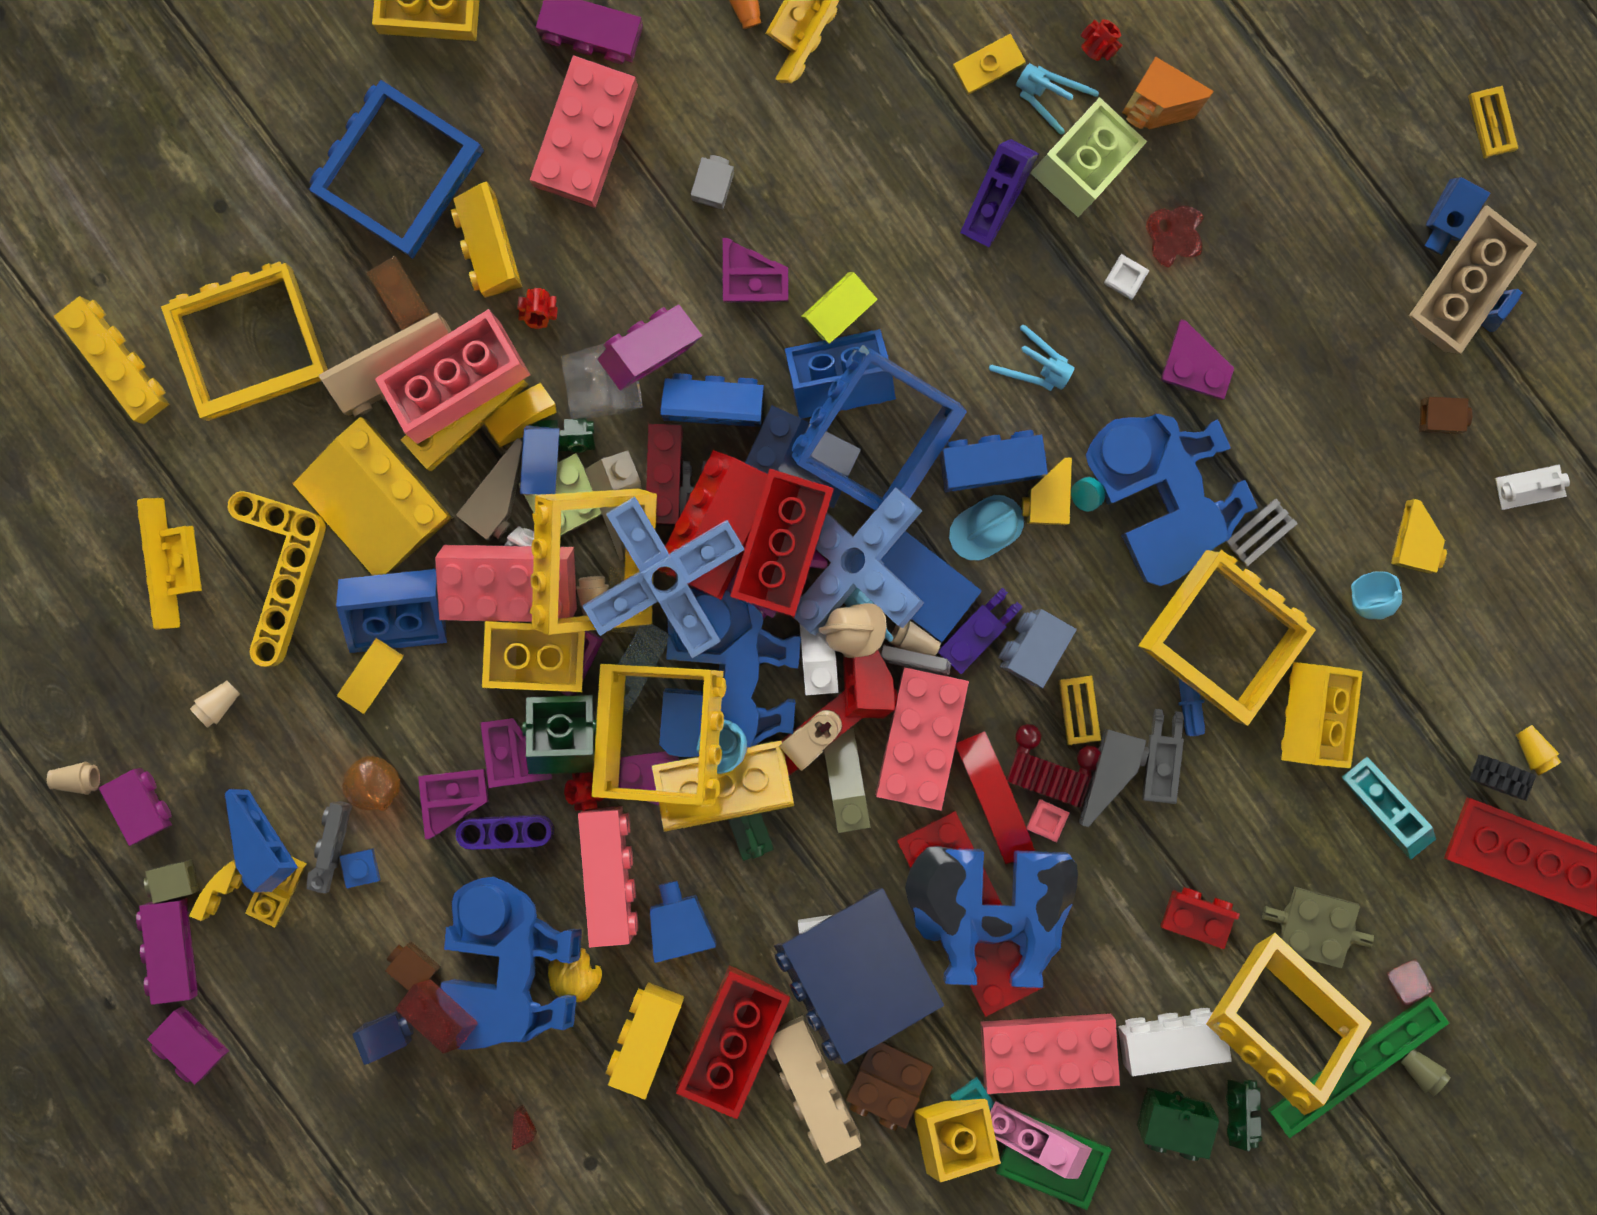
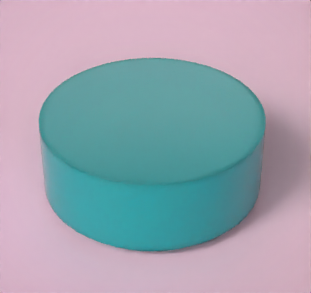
(1088, 494)

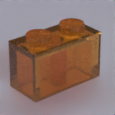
(399, 293)

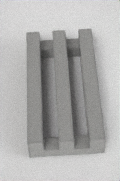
(1282, 514)
(916, 660)

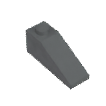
(1115, 768)

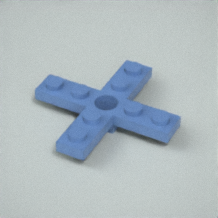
(650, 554)
(874, 578)

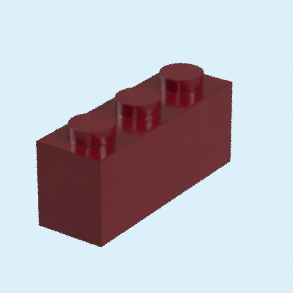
(665, 470)

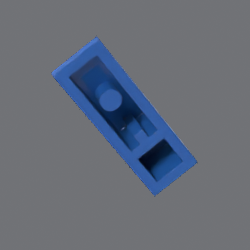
(256, 846)

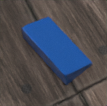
(539, 460)

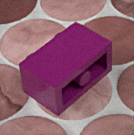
(136, 805)
(187, 1045)

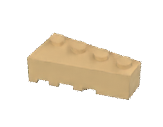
(814, 1090)

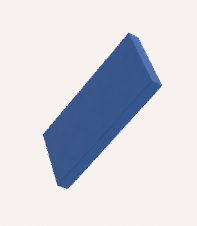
(935, 582)

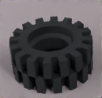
(1502, 777)

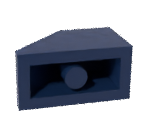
(382, 1036)

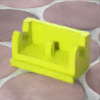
(839, 307)

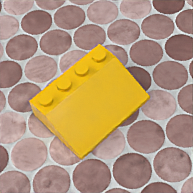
(371, 498)

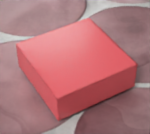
(1047, 820)

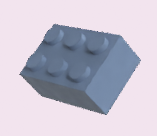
(1037, 647)

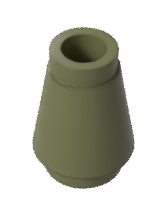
(1426, 1072)

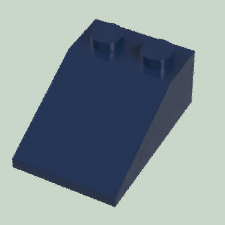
(775, 443)

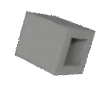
(712, 182)

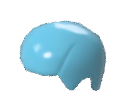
(1376, 595)
(733, 746)

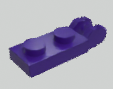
(977, 633)

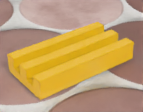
(1487, 150)
(1075, 682)

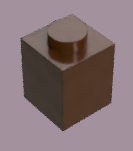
(1444, 415)
(411, 965)

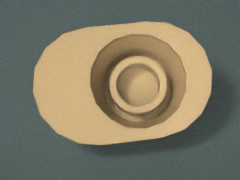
(855, 630)

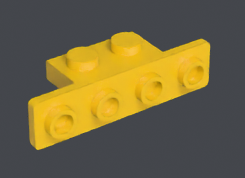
(799, 30)
(169, 562)

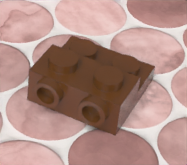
(888, 1085)

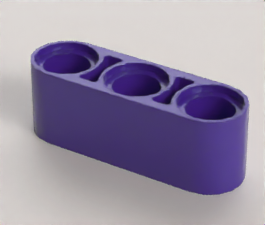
(490, 840)

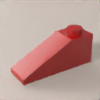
(868, 687)

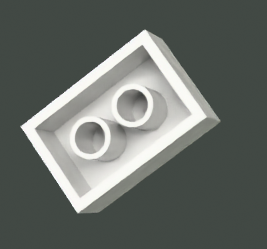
(1171, 1043)

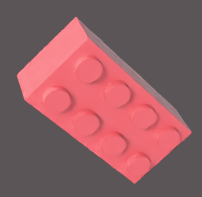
(584, 131)
(452, 376)
(496, 583)
(922, 738)
(606, 876)
(1050, 1053)

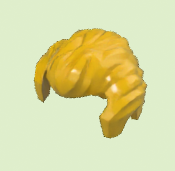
(574, 977)

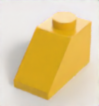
(1050, 498)
(1419, 540)

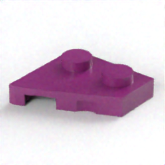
(752, 276)

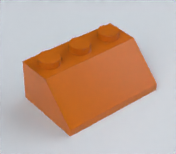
(1165, 97)

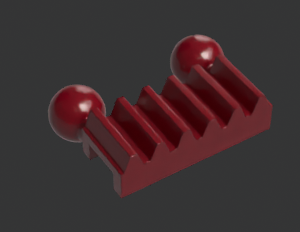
(1049, 777)

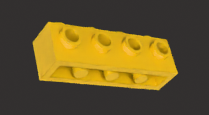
(112, 360)
(444, 442)

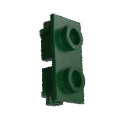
(575, 437)
(751, 836)
(1243, 1130)

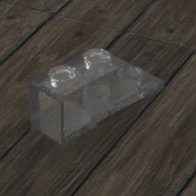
(592, 390)

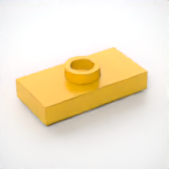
(989, 64)

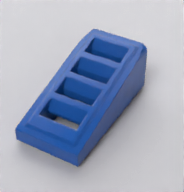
(1501, 309)

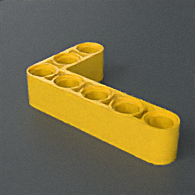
(284, 570)

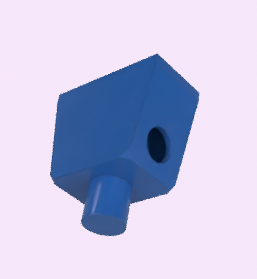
(1462, 201)
(678, 925)

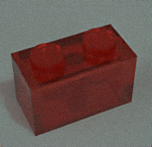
(436, 1016)

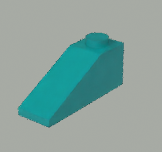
(1390, 808)

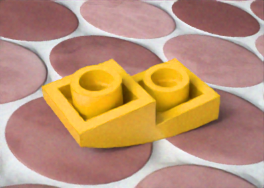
(522, 410)
(370, 675)
(222, 882)
(271, 905)

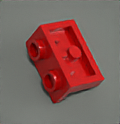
(1199, 918)

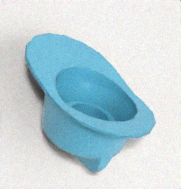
(986, 527)

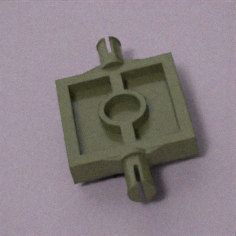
(1319, 926)

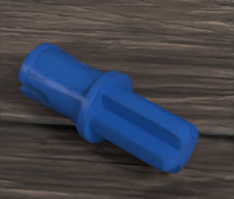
(1192, 710)

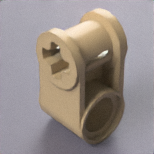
(809, 741)

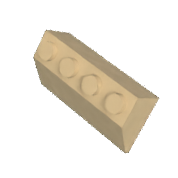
(1471, 281)
(354, 382)

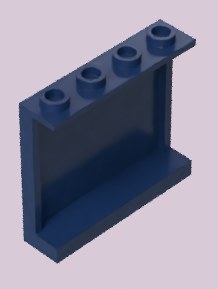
(858, 977)

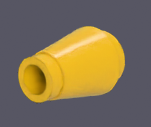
(1537, 750)

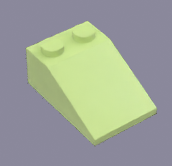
(1088, 157)

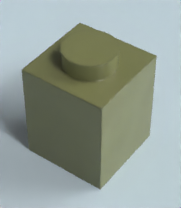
(171, 881)

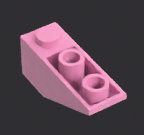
(1039, 1141)

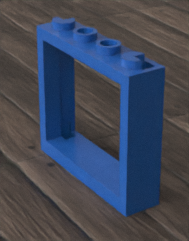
(442, 193)
(921, 457)

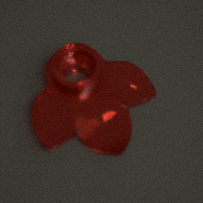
(1180, 234)

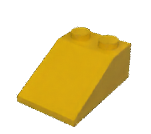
(531, 660)

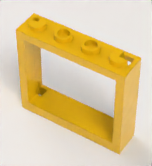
(214, 294)
(547, 555)
(1274, 667)
(610, 734)
(1317, 995)

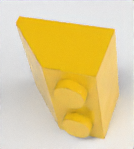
(956, 1138)

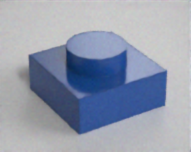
(360, 868)

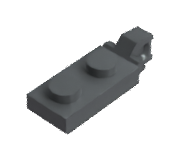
(329, 847)

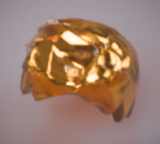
(371, 784)

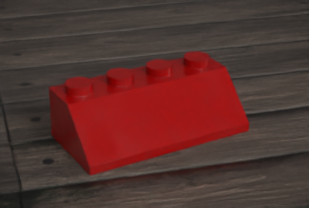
(723, 492)
(782, 542)
(732, 1042)

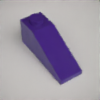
(999, 191)

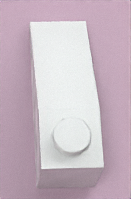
(818, 664)

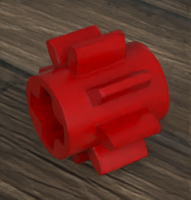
(1101, 40)
(537, 308)
(580, 792)

